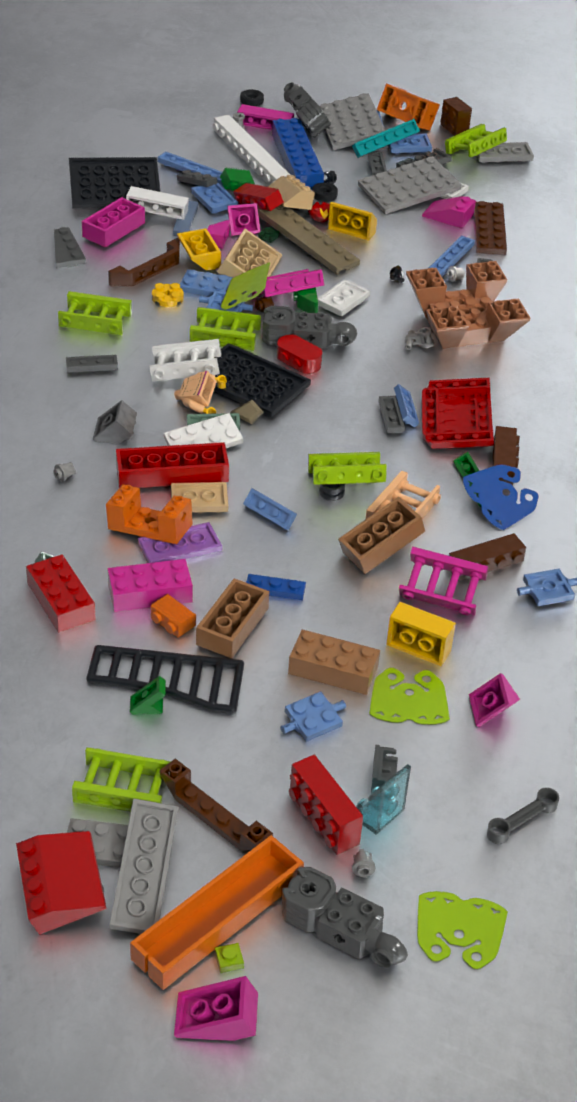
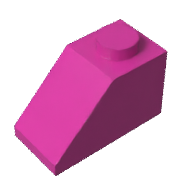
(220, 232)

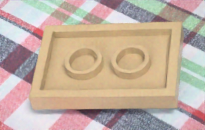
(203, 496)

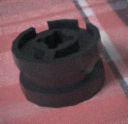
(332, 491)

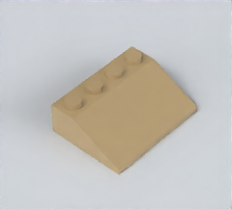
(248, 254)

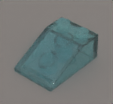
(385, 801)

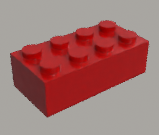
(60, 593)
(325, 804)

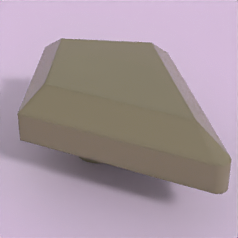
(249, 412)

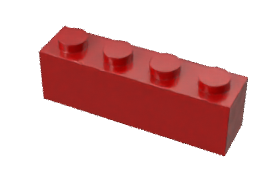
(265, 197)

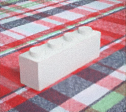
(159, 202)

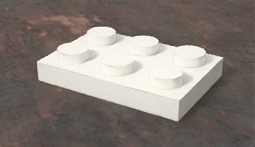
(343, 297)

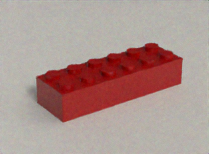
(172, 464)

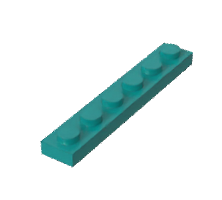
(385, 138)

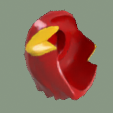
(320, 212)

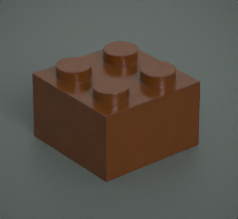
(455, 115)

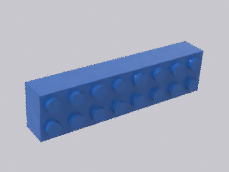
(297, 151)

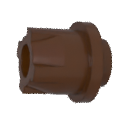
(263, 302)

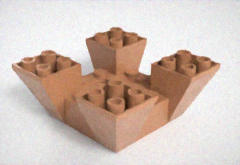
(468, 314)

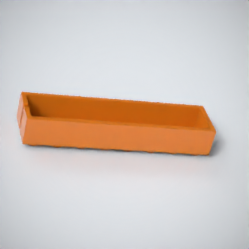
(214, 912)

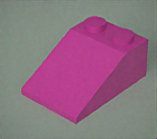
(451, 211)
(218, 1011)

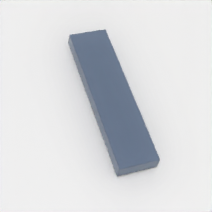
(185, 225)

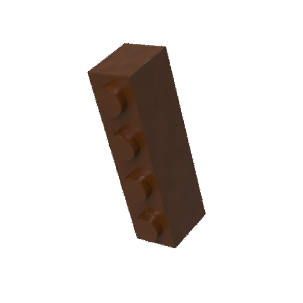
(506, 449)
(493, 553)

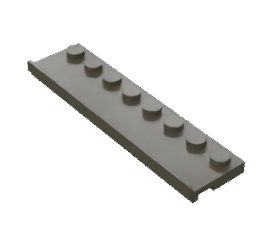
(310, 239)

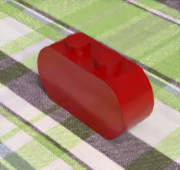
(299, 354)

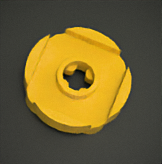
(167, 294)

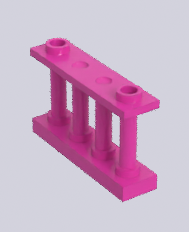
(292, 282)
(443, 562)

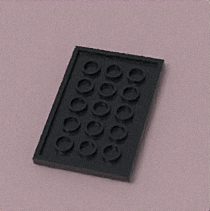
(106, 179)
(258, 380)

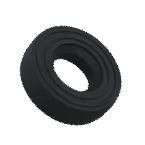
(252, 97)
(319, 188)

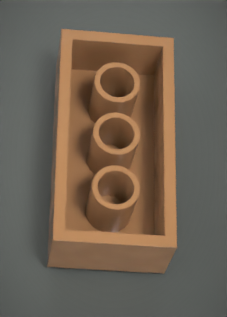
(381, 535)
(232, 618)
(334, 661)

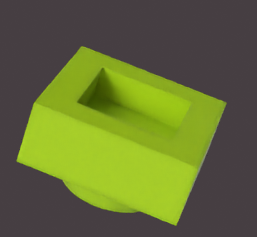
(229, 958)

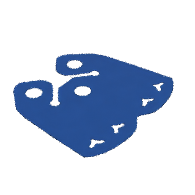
(491, 497)

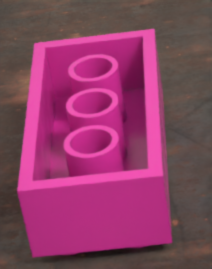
(113, 222)
(143, 584)

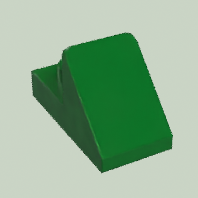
(149, 698)

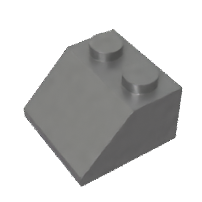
(115, 424)

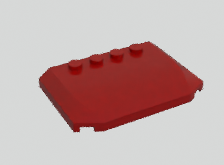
(457, 413)

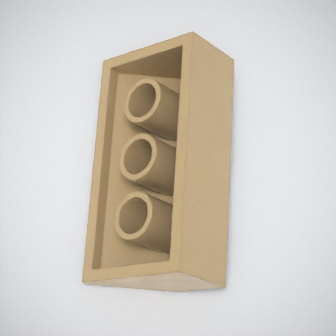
(294, 192)

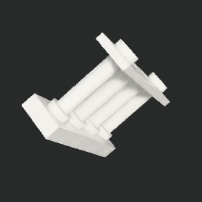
(182, 352)

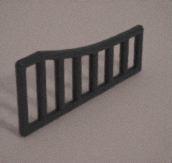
(171, 691)

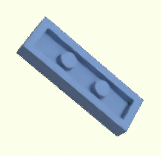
(406, 406)
(270, 509)

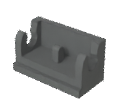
(383, 765)

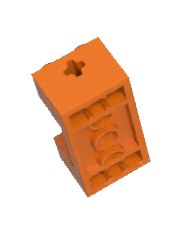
(416, 108)
(128, 516)

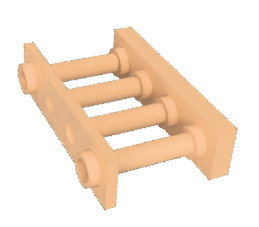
(394, 490)

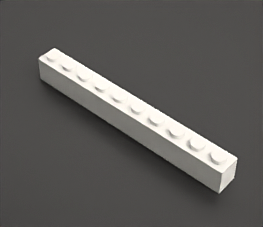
(248, 149)

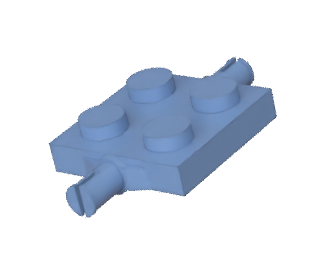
(216, 300)
(548, 587)
(313, 716)

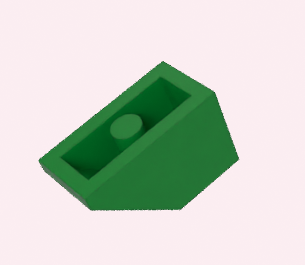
(306, 300)

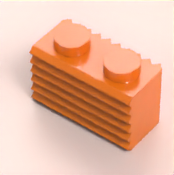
(173, 616)

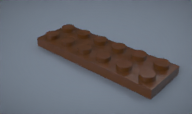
(490, 228)

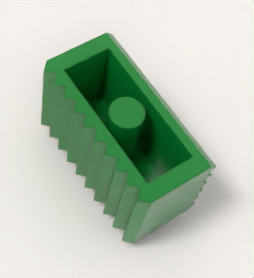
(235, 178)

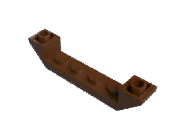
(122, 277)
(235, 831)

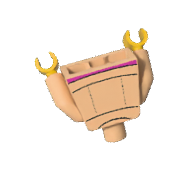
(198, 390)

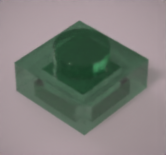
(268, 235)

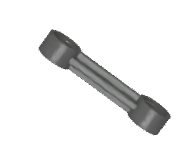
(522, 815)

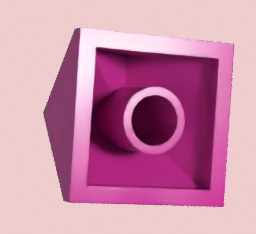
(243, 217)
(492, 699)

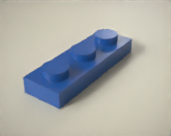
(278, 586)

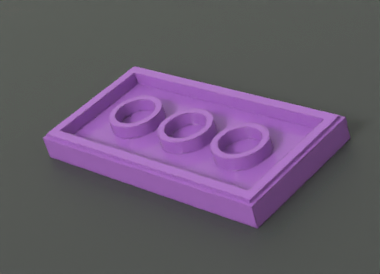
(196, 542)

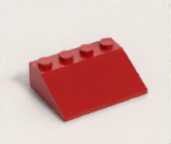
(60, 879)

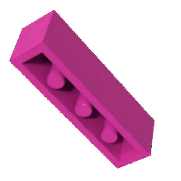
(262, 117)

